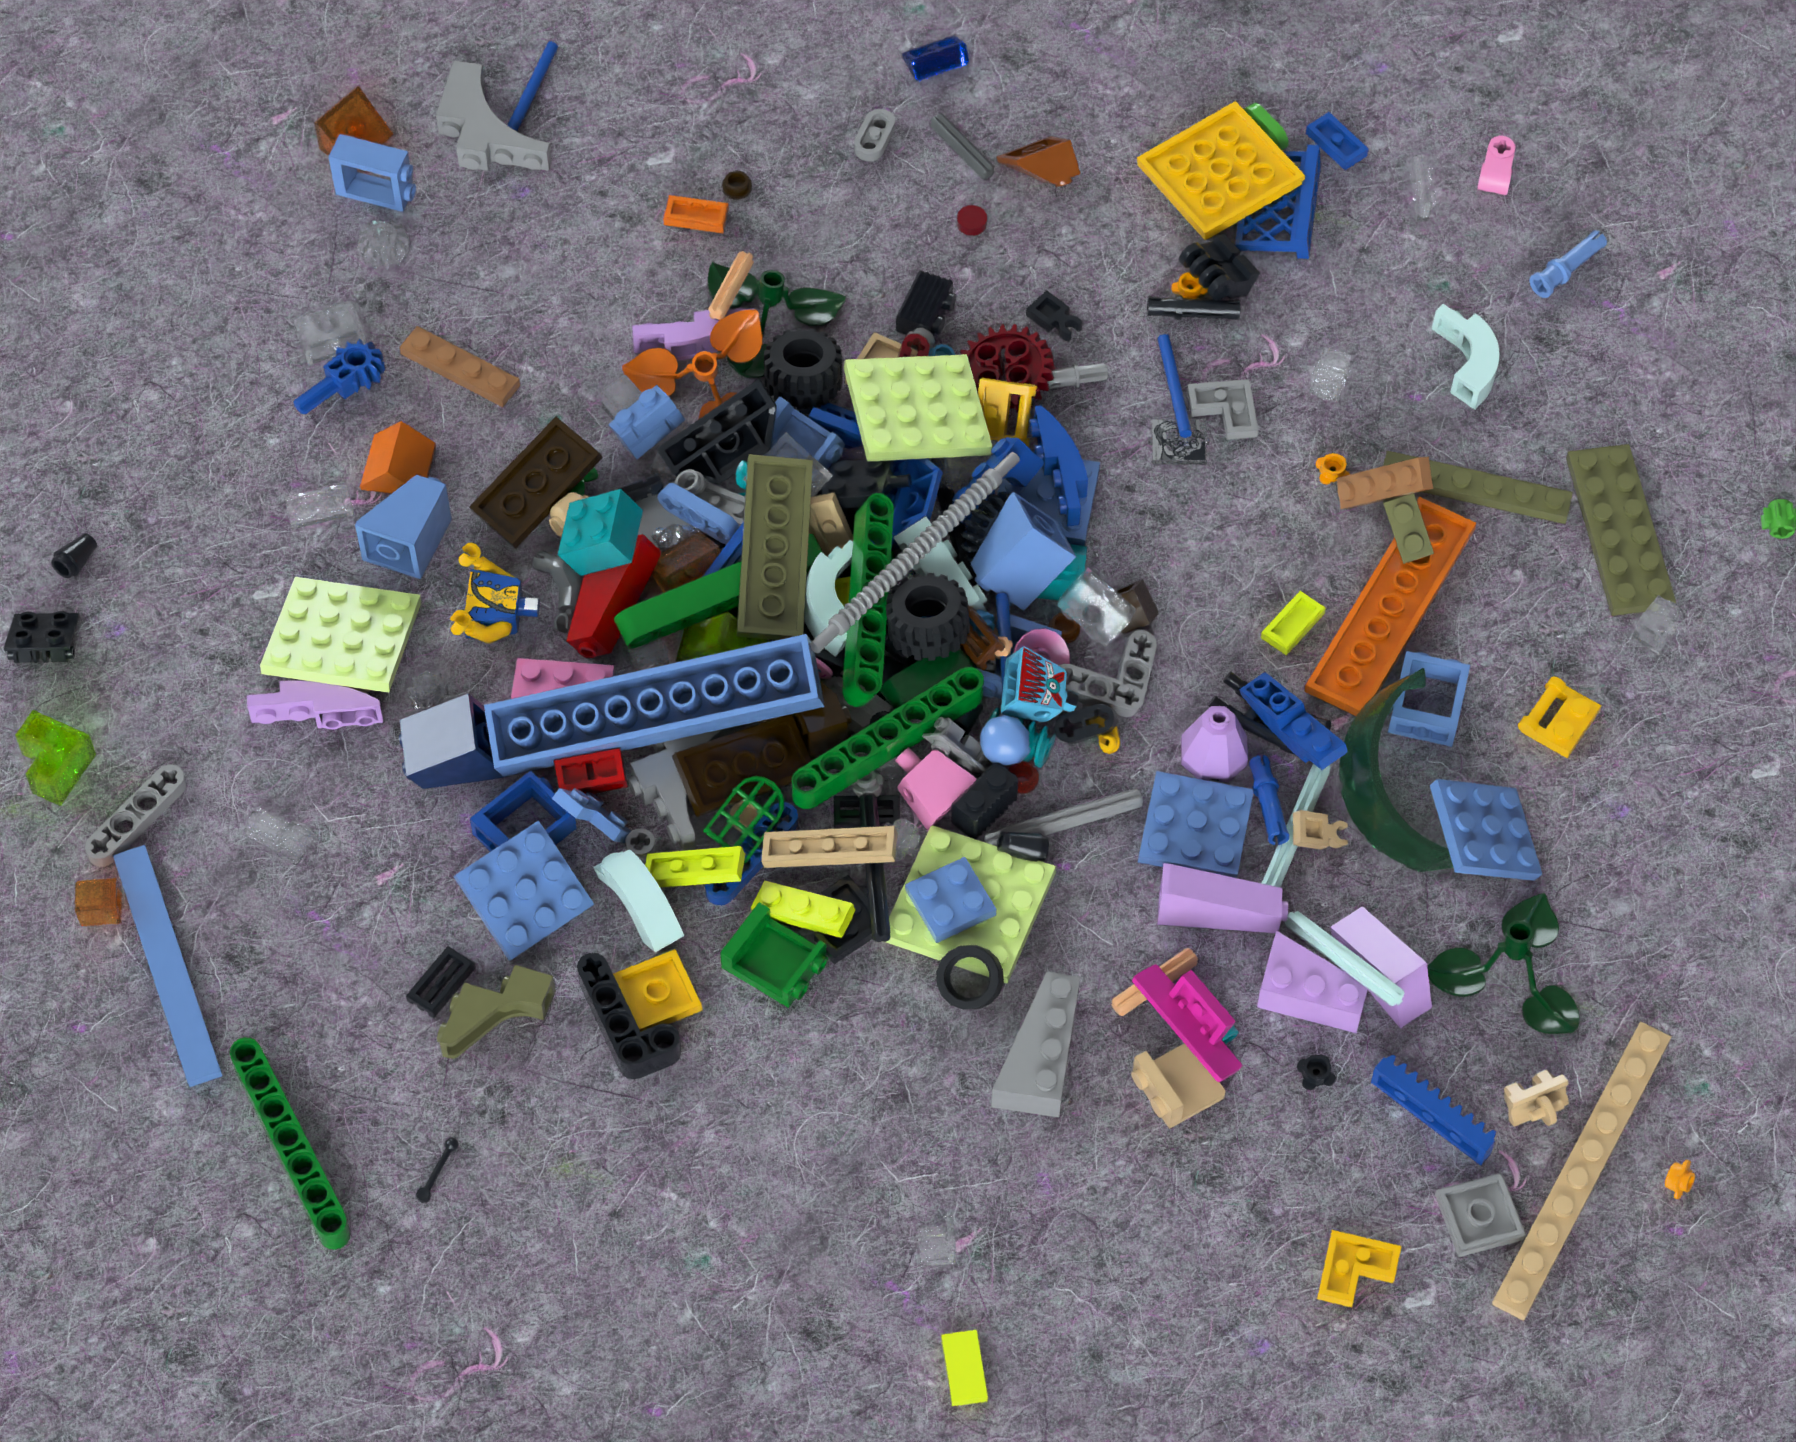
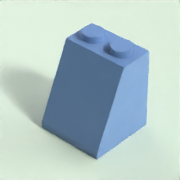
(406, 527)
(1021, 553)

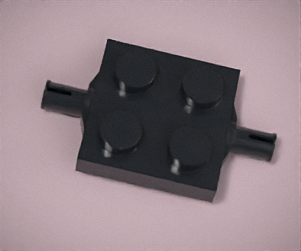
(860, 479)

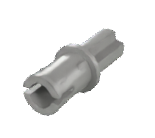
(1076, 375)

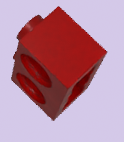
(592, 772)

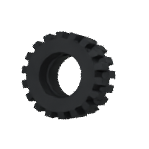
(803, 367)
(931, 635)

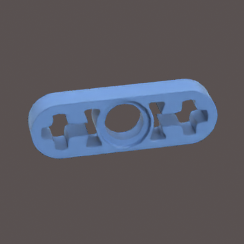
(698, 512)

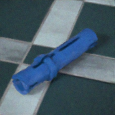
(1266, 790)

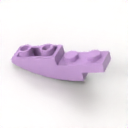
(679, 338)
(327, 703)

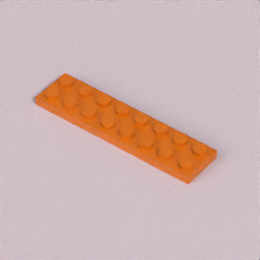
(1388, 614)

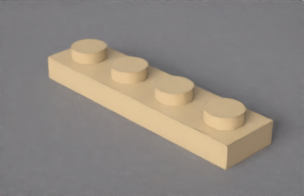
(829, 847)

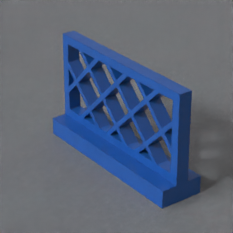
(1302, 218)

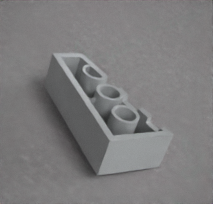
(1038, 1059)

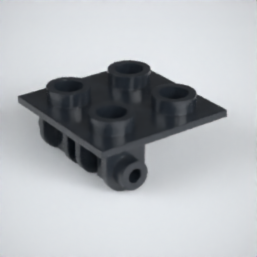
(44, 633)

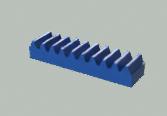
(1432, 1110)

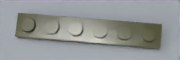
(1494, 490)

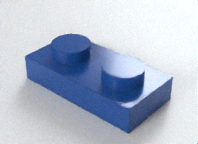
(1336, 141)

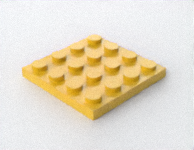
(1220, 170)

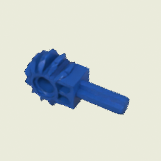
(344, 375)

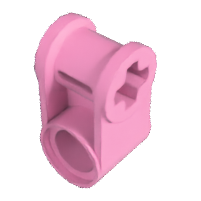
(1497, 169)

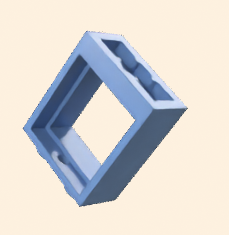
(353, 154)
(1426, 725)

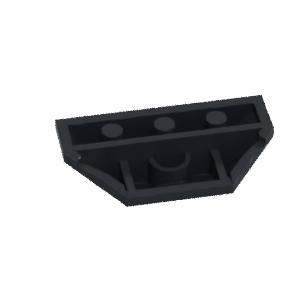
(724, 436)

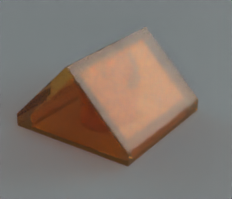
(351, 117)
(685, 561)

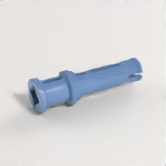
(1559, 270)

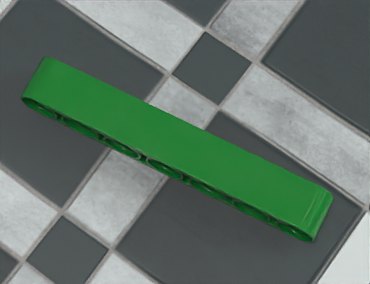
(688, 604)
(859, 640)
(881, 750)
(294, 1156)

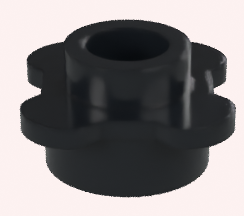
(1316, 1062)

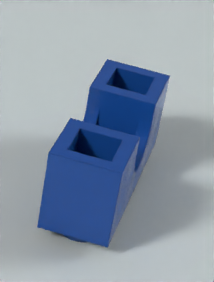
(1018, 476)

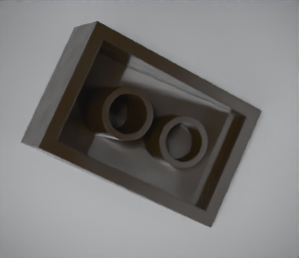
(824, 726)

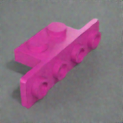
(1193, 1016)

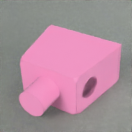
(931, 784)

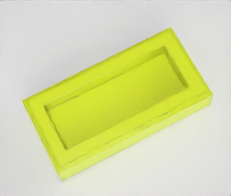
(1293, 623)
(964, 1368)

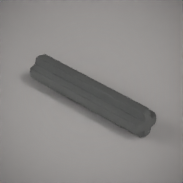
(962, 146)

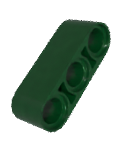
(922, 676)

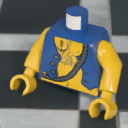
(492, 600)

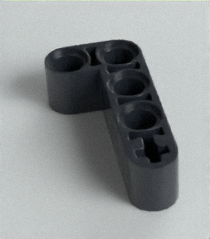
(619, 1015)

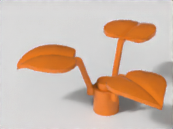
(734, 335)

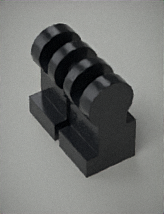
(1220, 268)

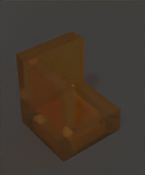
(98, 902)

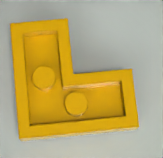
(1352, 1257)

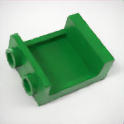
(773, 957)

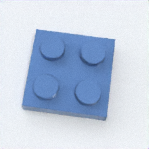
(950, 899)

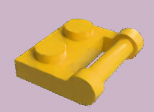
(995, 403)
(1568, 723)

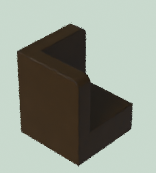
(1140, 598)

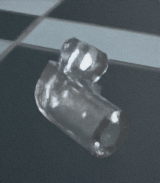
(672, 534)

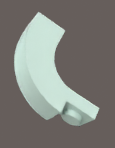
(1480, 348)
(820, 593)
(641, 897)

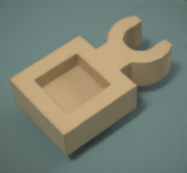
(1314, 832)

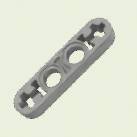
(131, 812)

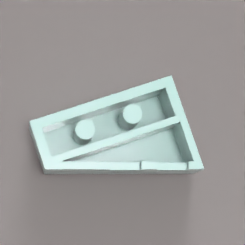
(941, 561)

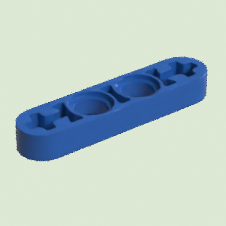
(733, 888)

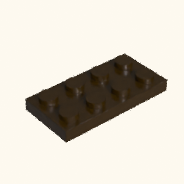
(535, 482)
(719, 765)

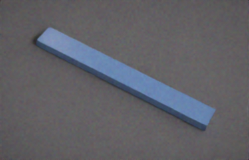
(167, 966)

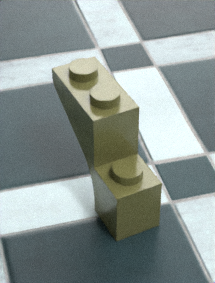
(1408, 527)
(480, 1010)

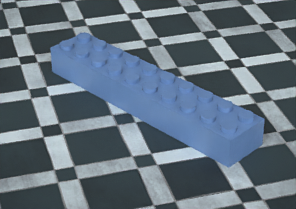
(654, 705)

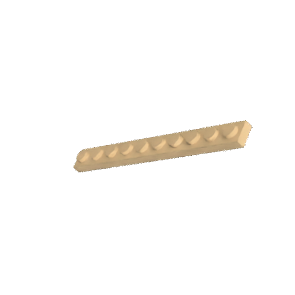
(1581, 1171)

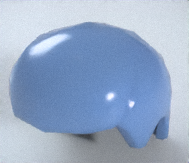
(1005, 740)

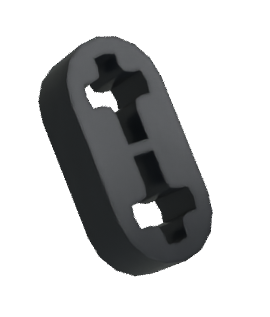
(1083, 716)

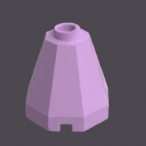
(1215, 746)

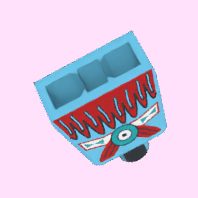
(1035, 687)

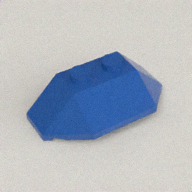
(918, 500)

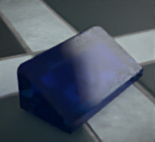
(936, 57)

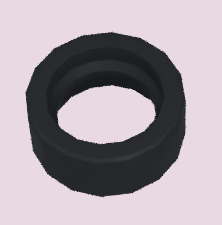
(944, 978)

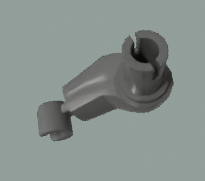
(568, 583)

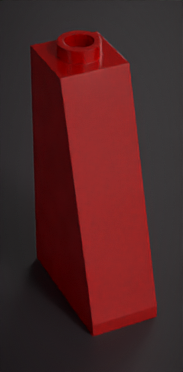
(607, 594)

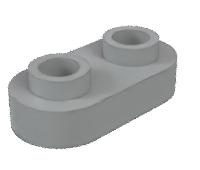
(872, 140)

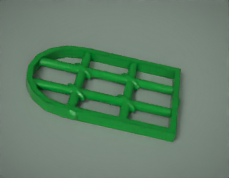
(747, 831)

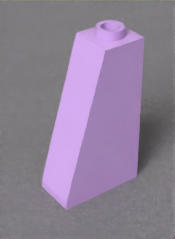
(1218, 901)

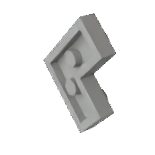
(1230, 399)

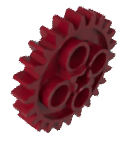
(1032, 366)

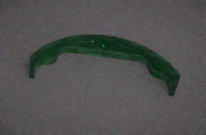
(1366, 795)

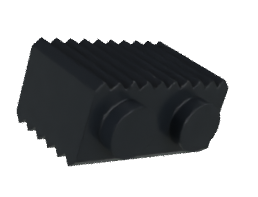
(926, 304)
(984, 800)

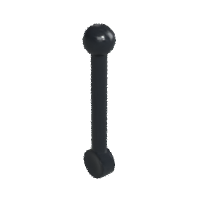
(423, 1194)

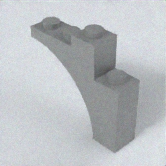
(481, 133)
(659, 783)

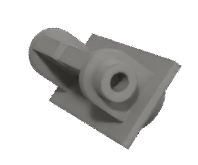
(947, 741)

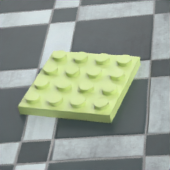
(917, 407)
(341, 634)
(1012, 884)

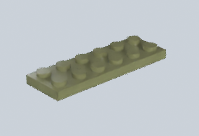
(1619, 528)
(774, 547)

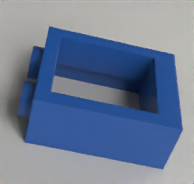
(485, 821)

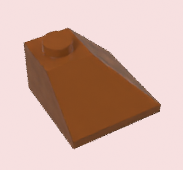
(1046, 160)

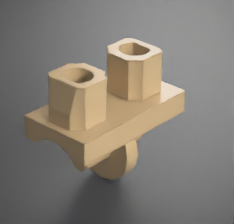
(1537, 1102)

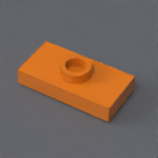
(696, 214)

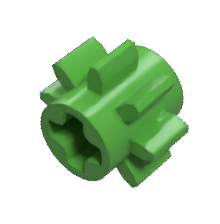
(1779, 518)

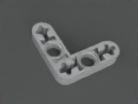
(1123, 684)

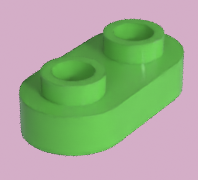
(1268, 125)

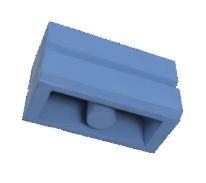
(646, 421)

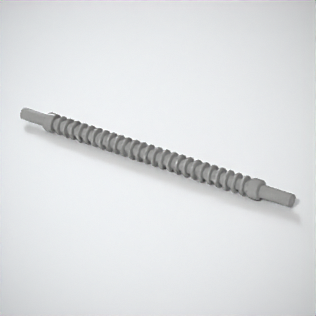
(922, 545)

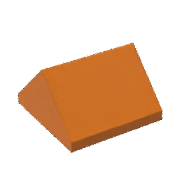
(396, 457)

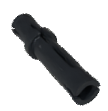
(1200, 308)

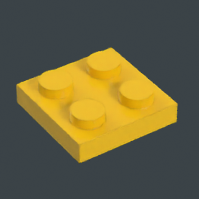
(658, 991)

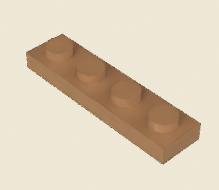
(459, 366)
(1384, 483)

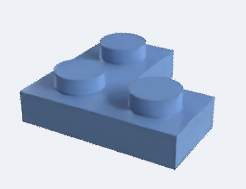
(589, 808)

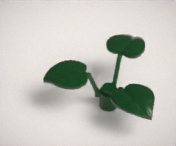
(811, 306)
(1524, 926)

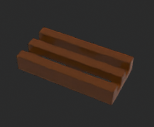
(988, 651)

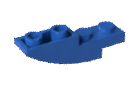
(1061, 461)
(1291, 723)

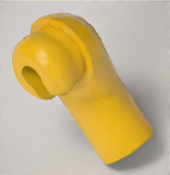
(1108, 742)

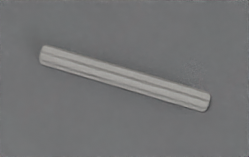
(1074, 815)

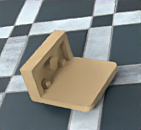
(1176, 1084)

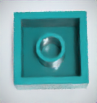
(600, 532)

